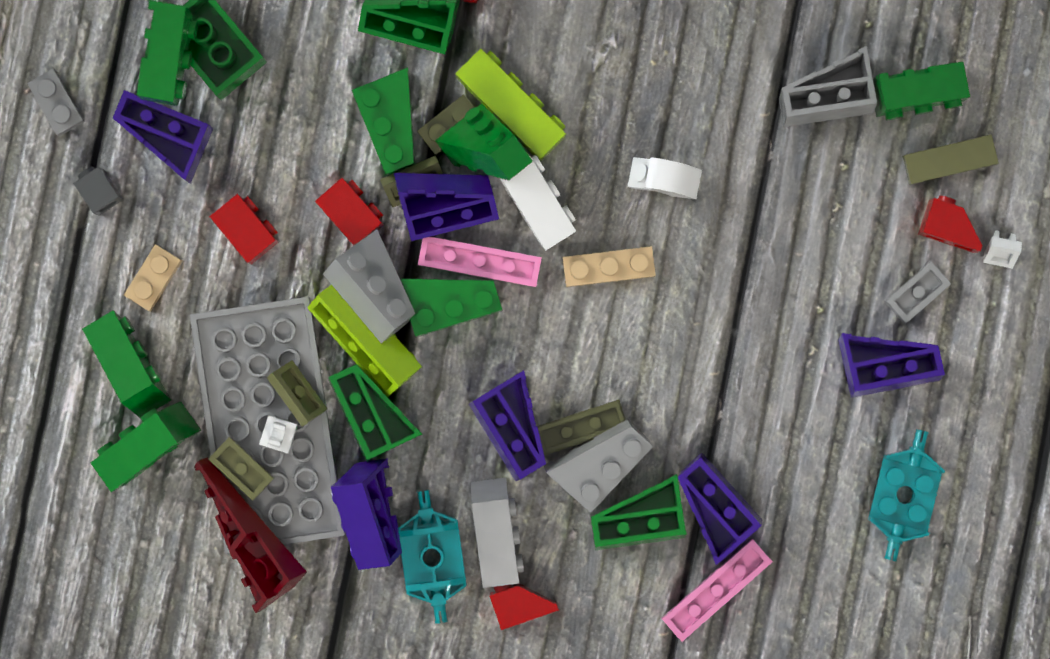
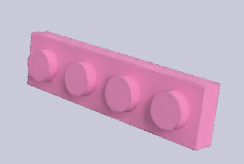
(479, 261)
(716, 590)

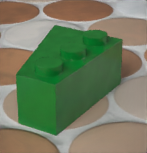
(166, 53)
(484, 144)
(126, 364)
(144, 445)

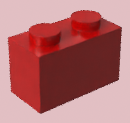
(349, 212)
(244, 228)

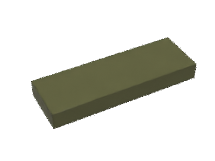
(950, 159)
(579, 427)

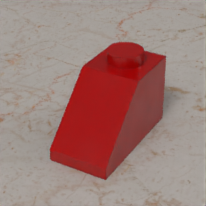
(949, 225)
(519, 604)

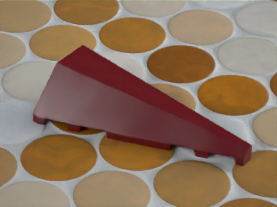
(264, 559)

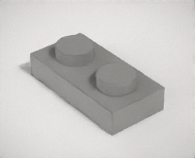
(56, 102)
(917, 292)

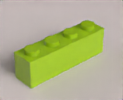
(510, 104)
(385, 364)

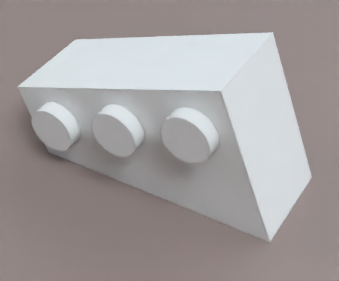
(539, 205)

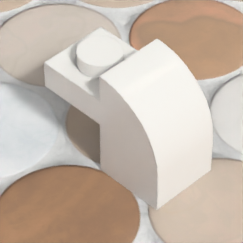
(665, 177)

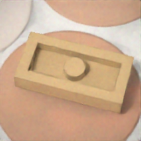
(153, 277)

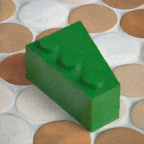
(411, 22)
(921, 90)
(388, 118)
(449, 302)
(370, 414)
(641, 519)

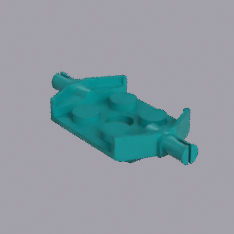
(910, 519)
(438, 532)

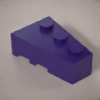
(167, 133)
(444, 202)
(886, 365)
(511, 425)
(719, 509)
(366, 514)

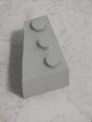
(831, 93)
(371, 286)
(600, 464)
(495, 533)

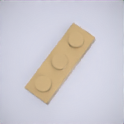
(608, 266)

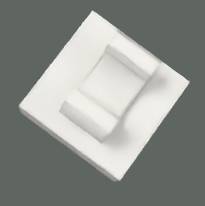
(1002, 251)
(278, 434)

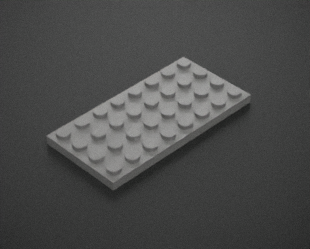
(233, 359)

